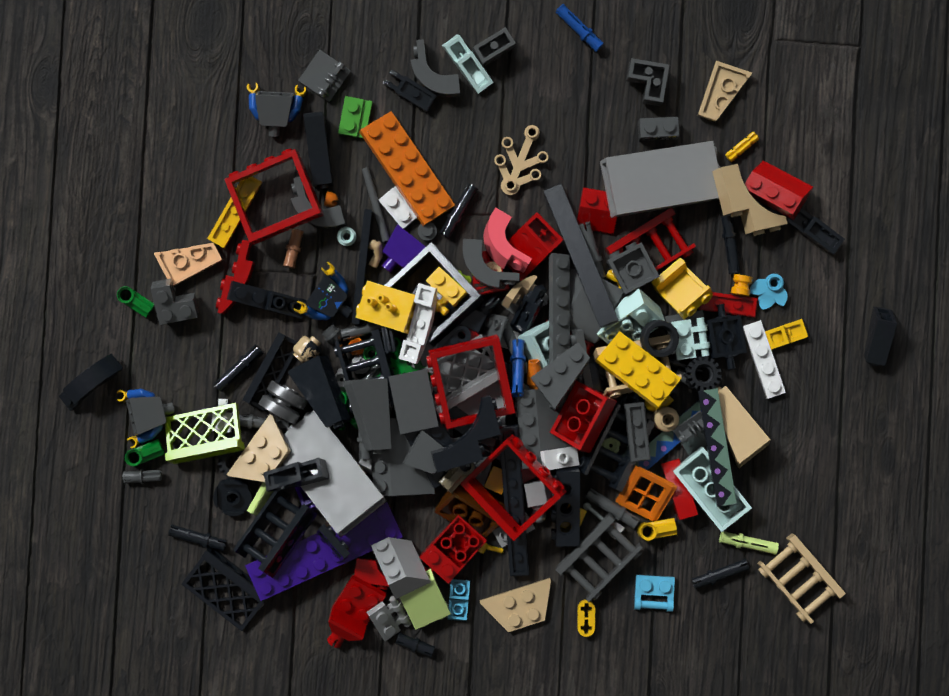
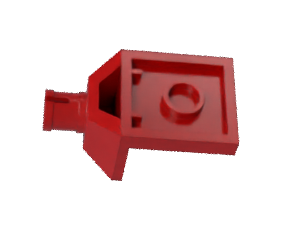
(348, 612)

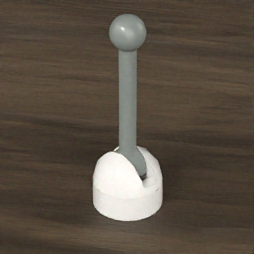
(587, 506)

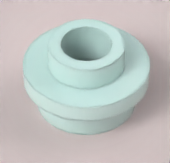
(344, 230)

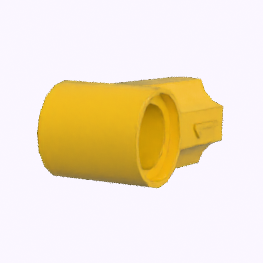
(658, 529)

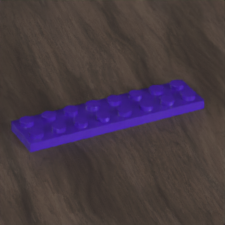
(314, 557)

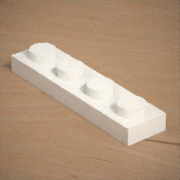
(763, 359)

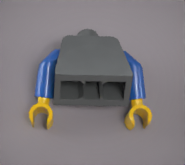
(275, 108)
(145, 414)

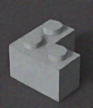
(536, 494)

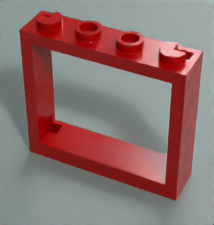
(284, 225)
(436, 380)
(491, 505)

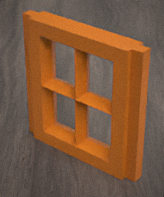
(661, 501)

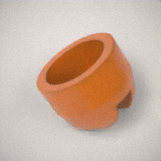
(330, 199)

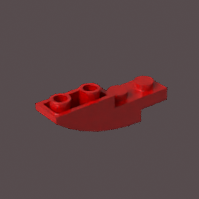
(242, 273)

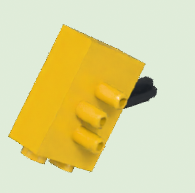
(387, 308)

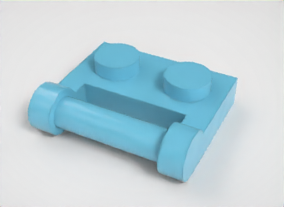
(657, 587)

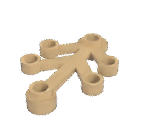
(519, 163)

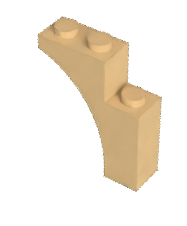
(738, 201)

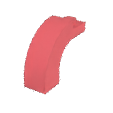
(498, 246)

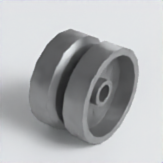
(283, 402)

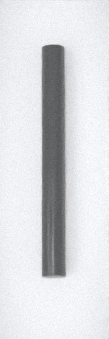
(375, 204)

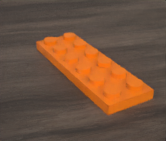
(407, 168)

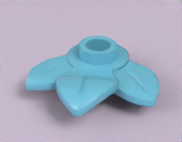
(768, 294)

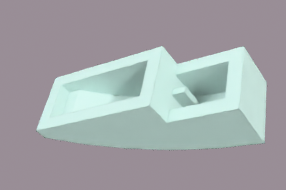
(467, 63)

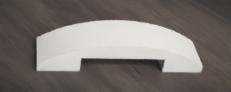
(420, 325)

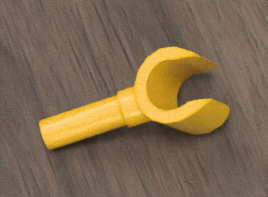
(489, 547)

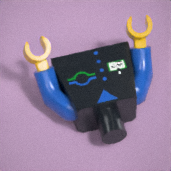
(327, 298)

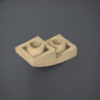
(519, 291)

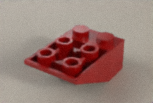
(535, 240)
(452, 548)

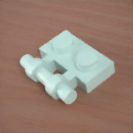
(686, 346)

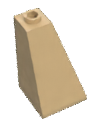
(741, 431)

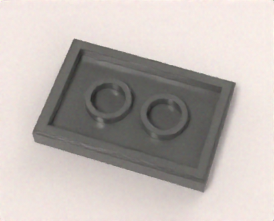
(413, 401)

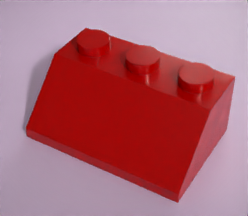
(778, 189)
(583, 417)

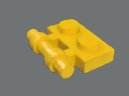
(447, 288)

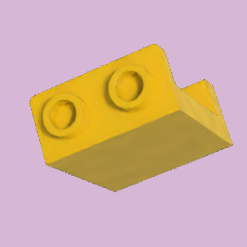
(682, 289)

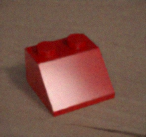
(595, 209)

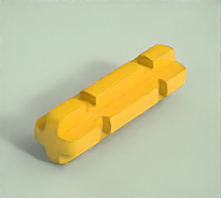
(742, 146)

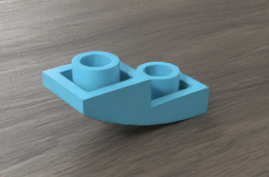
(458, 599)

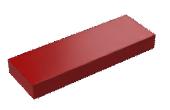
(733, 304)

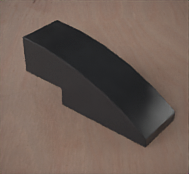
(296, 475)

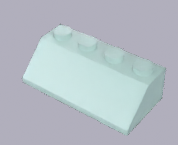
(697, 478)

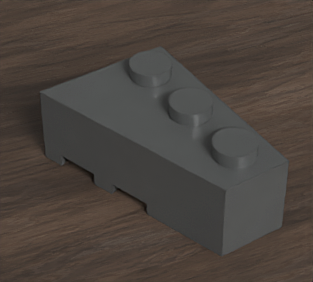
(560, 375)

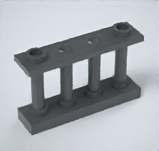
(594, 539)

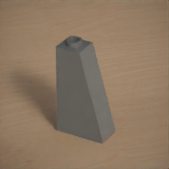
(371, 411)

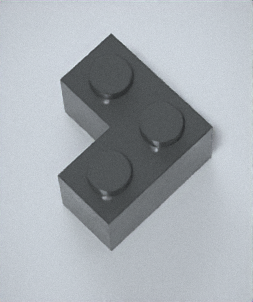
(653, 76)
(172, 307)

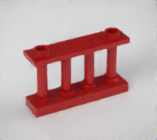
(650, 230)

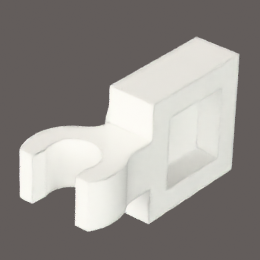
(221, 424)

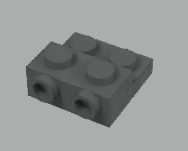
(632, 267)

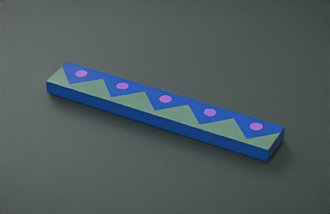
(666, 440)

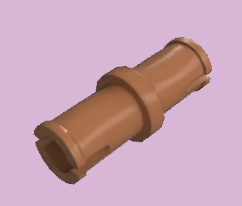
(293, 248)

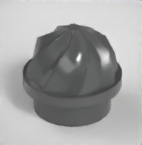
(332, 334)

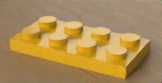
(638, 370)

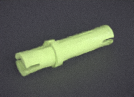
(769, 547)

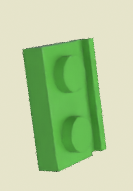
(354, 116)

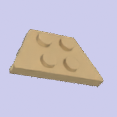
(262, 454)
(519, 606)

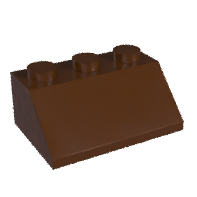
(465, 505)

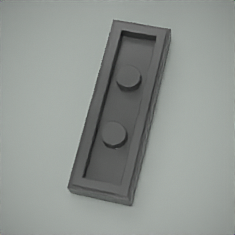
(637, 432)

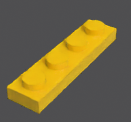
(229, 218)

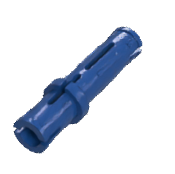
(586, 34)
(518, 360)

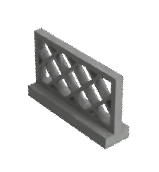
(472, 386)

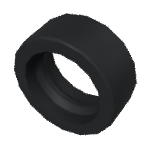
(674, 338)

